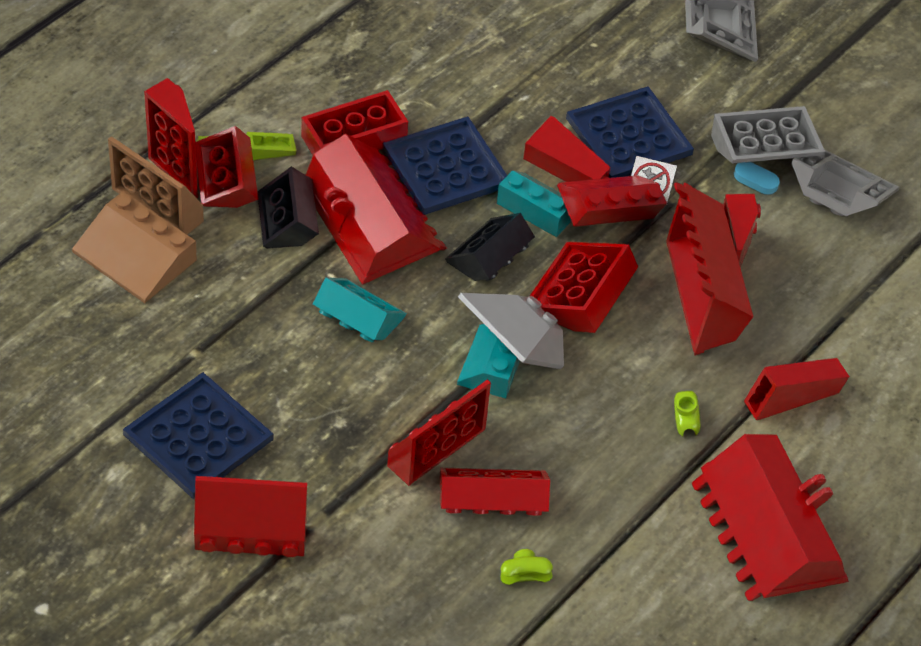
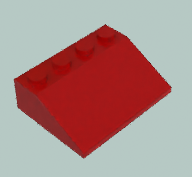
(171, 133)
(585, 283)
(440, 435)
(250, 516)

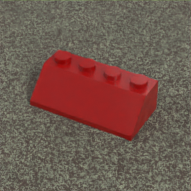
(611, 200)
(494, 490)

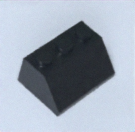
(288, 210)
(492, 247)

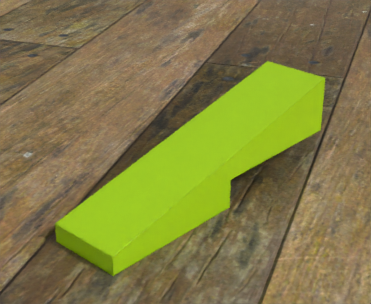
(269, 145)

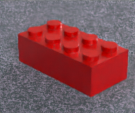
(368, 119)

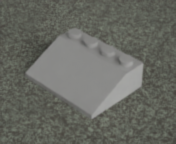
(766, 135)

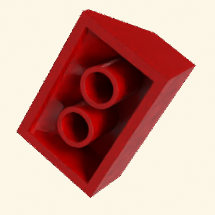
(226, 169)

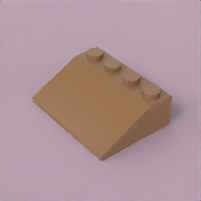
(153, 188)
(135, 247)

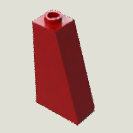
(563, 154)
(794, 385)

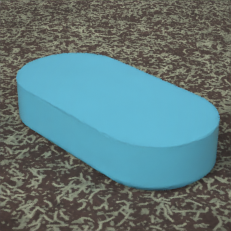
(756, 177)

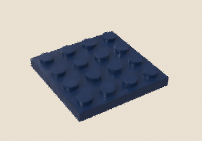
(629, 128)
(445, 165)
(198, 433)

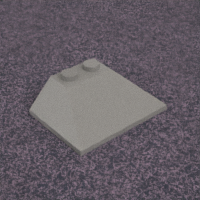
(724, 25)
(840, 184)
(520, 326)

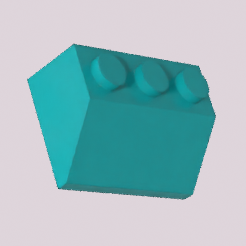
(535, 202)
(357, 308)
(490, 361)

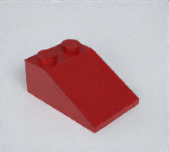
(742, 216)

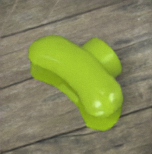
(687, 412)
(526, 567)

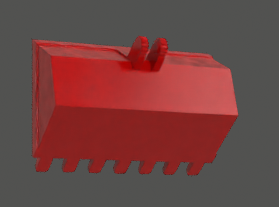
(368, 209)
(707, 271)
(770, 518)

